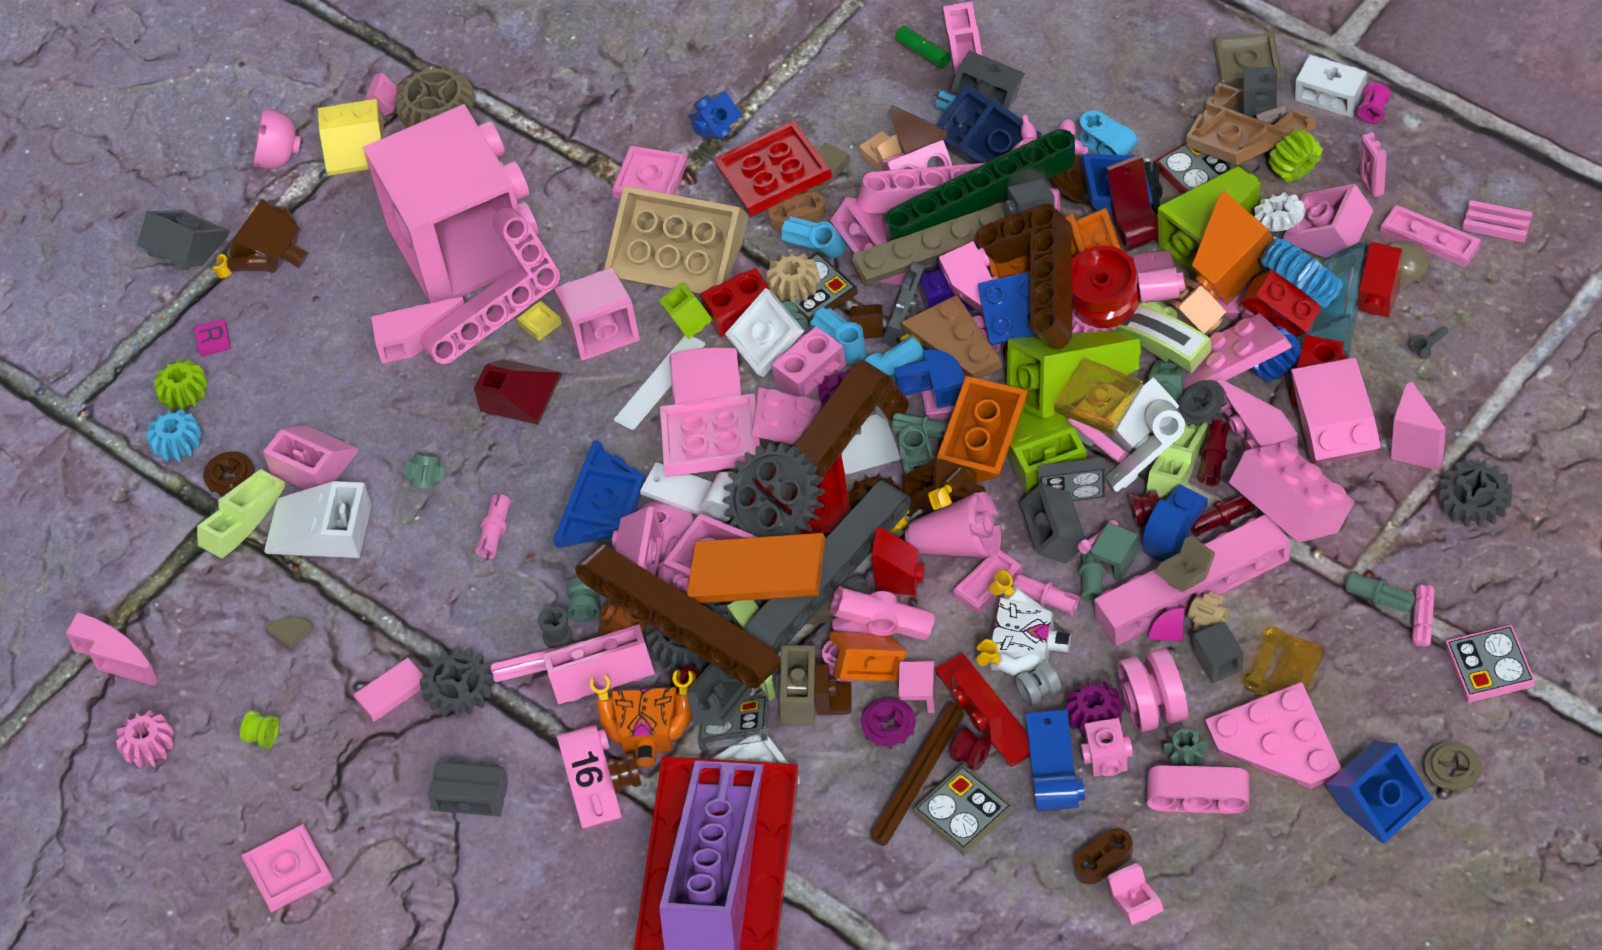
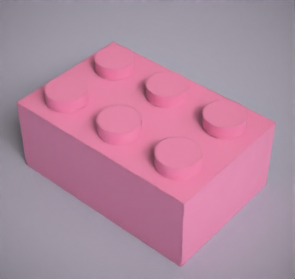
(1292, 491)

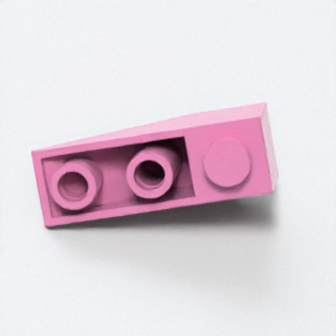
(964, 271)
(401, 332)
(1256, 420)

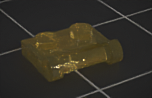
(1297, 665)

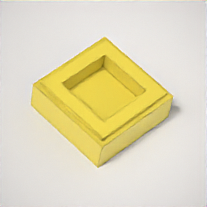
(539, 321)

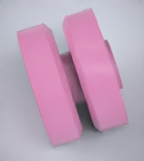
(1152, 690)

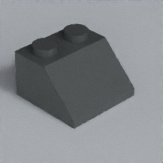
(180, 237)

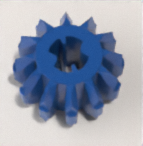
(1281, 363)

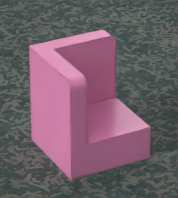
(918, 682)

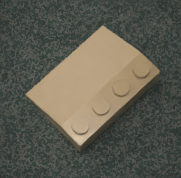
(674, 240)

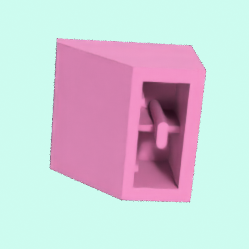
(307, 456)

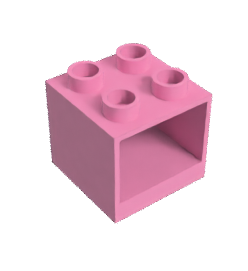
(440, 198)

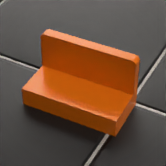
(867, 657)

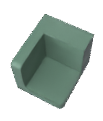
(1117, 548)

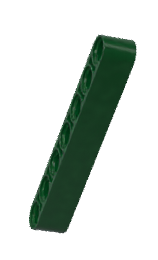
(983, 184)

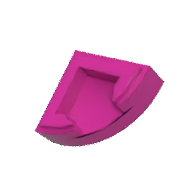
(1169, 625)

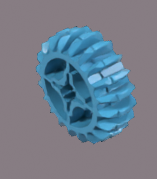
(1302, 271)

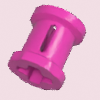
(1373, 103)

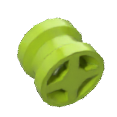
(259, 729)

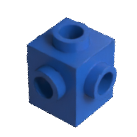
(714, 115)

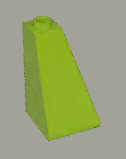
(1187, 216)
(1048, 370)

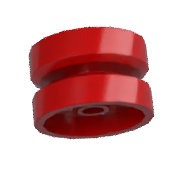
(1104, 286)

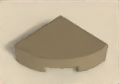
(289, 631)

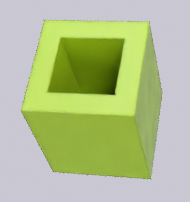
(685, 310)

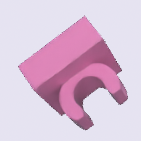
(384, 91)

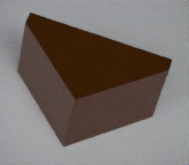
(915, 131)

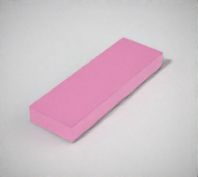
(1431, 235)

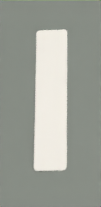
(653, 388)

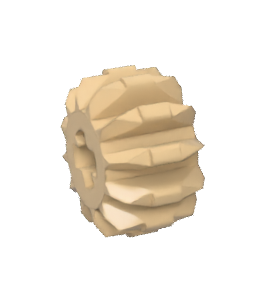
(793, 277)

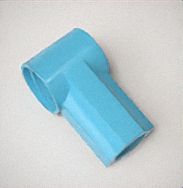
(812, 236)
(844, 332)
(906, 352)

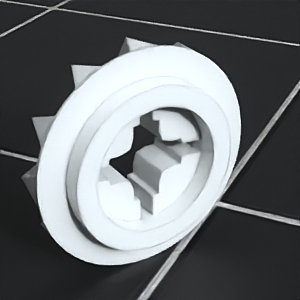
(1280, 219)

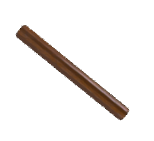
(916, 774)

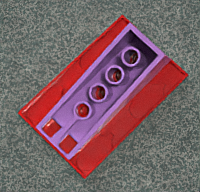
(717, 855)

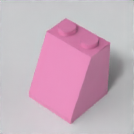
(597, 313)

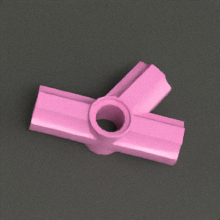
(878, 615)

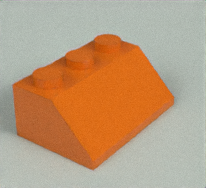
(983, 426)

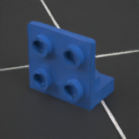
(1006, 307)

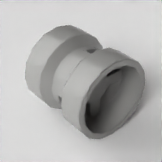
(1038, 683)

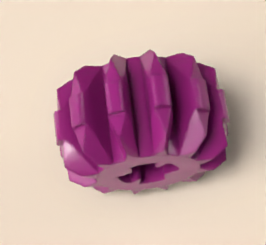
(1093, 705)

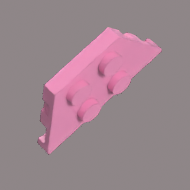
(1239, 349)

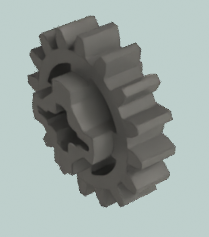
(1459, 487)
(457, 685)

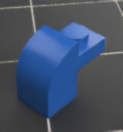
(937, 373)
(1171, 523)

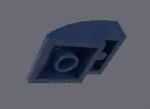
(980, 127)

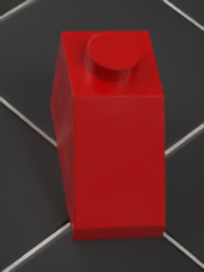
(1380, 280)
(896, 564)

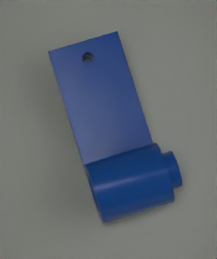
(1053, 761)

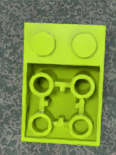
(1042, 443)

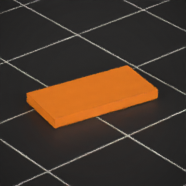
(757, 568)

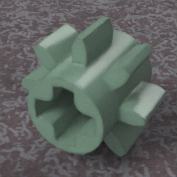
(424, 471)
(1185, 747)

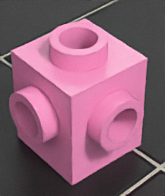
(1106, 747)

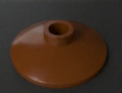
(1073, 183)

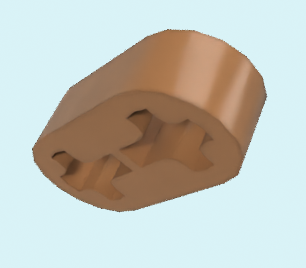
(798, 207)

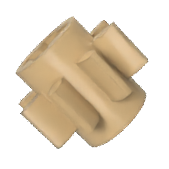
(1208, 610)

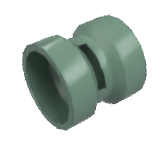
(583, 601)

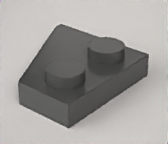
(903, 303)

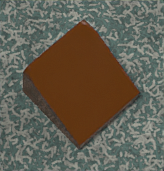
(869, 318)

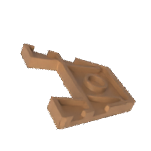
(1238, 136)

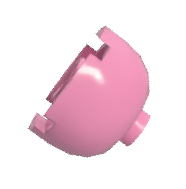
(275, 140)

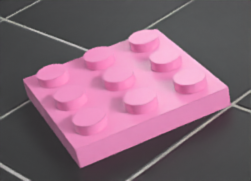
(707, 434)

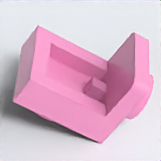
(1133, 894)

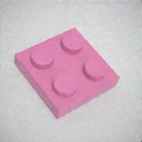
(782, 415)

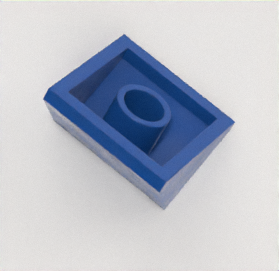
(1097, 180)

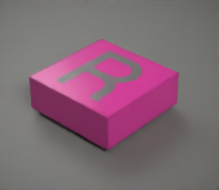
(212, 337)

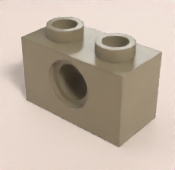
(797, 685)

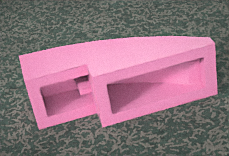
(961, 32)
(109, 649)

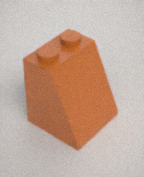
(1230, 250)

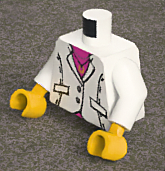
(1021, 631)

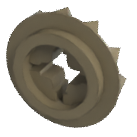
(1442, 756)

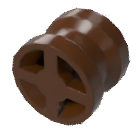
(624, 773)

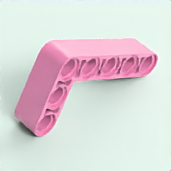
(890, 188)
(498, 293)

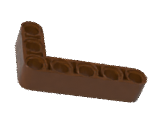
(1048, 240)
(845, 412)

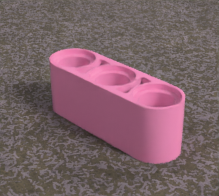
(1198, 789)

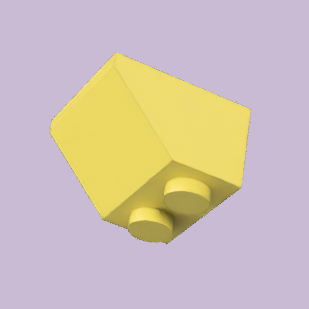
(345, 132)

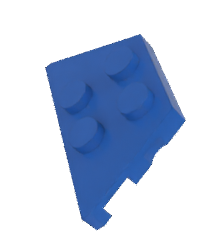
(599, 499)

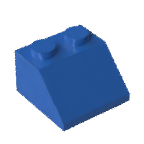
(1380, 790)

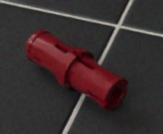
(1214, 453)
(1222, 514)

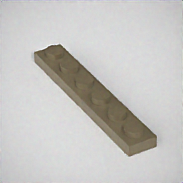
(922, 246)

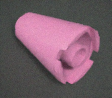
(958, 529)

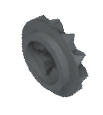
(1202, 392)

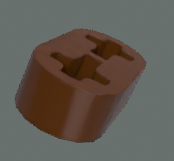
(1105, 858)

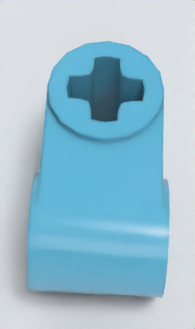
(1109, 137)

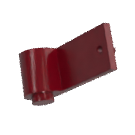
(1133, 217)

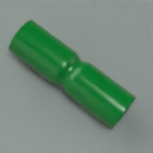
(925, 48)

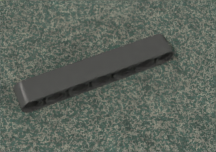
(844, 551)

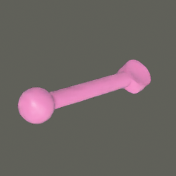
(1086, 545)

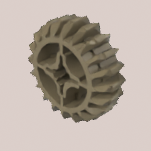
(432, 94)

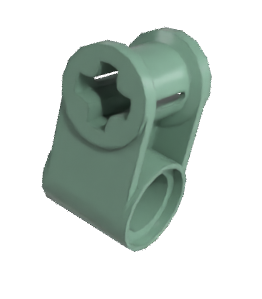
(914, 456)

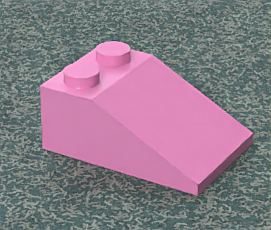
(1335, 411)

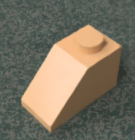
(1197, 307)

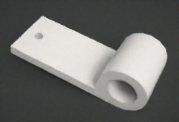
(1167, 427)
(689, 492)

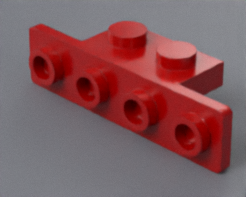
(985, 709)

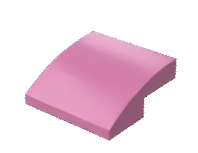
(704, 374)

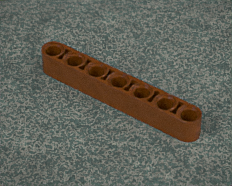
(678, 616)

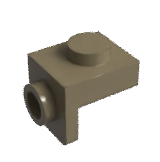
(1188, 566)

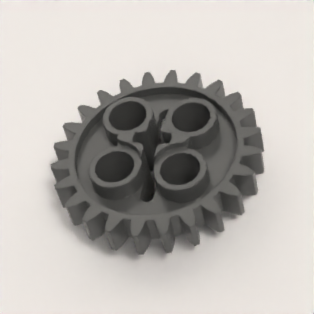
(791, 473)

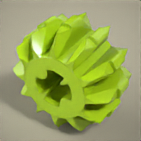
(1295, 155)
(180, 384)

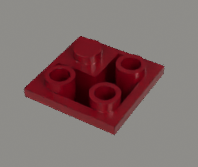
(515, 390)

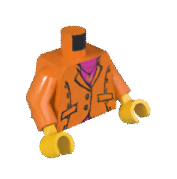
(645, 718)

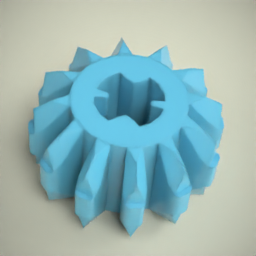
(173, 435)

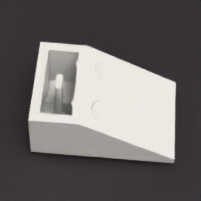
(321, 521)

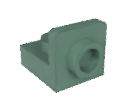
(1170, 377)

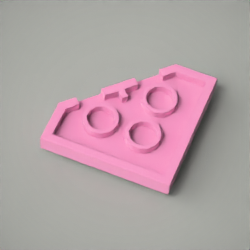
(1277, 737)

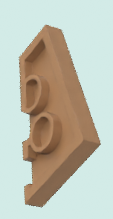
(954, 331)

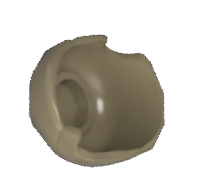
(1414, 262)

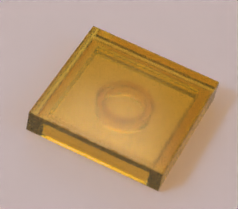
(1098, 396)

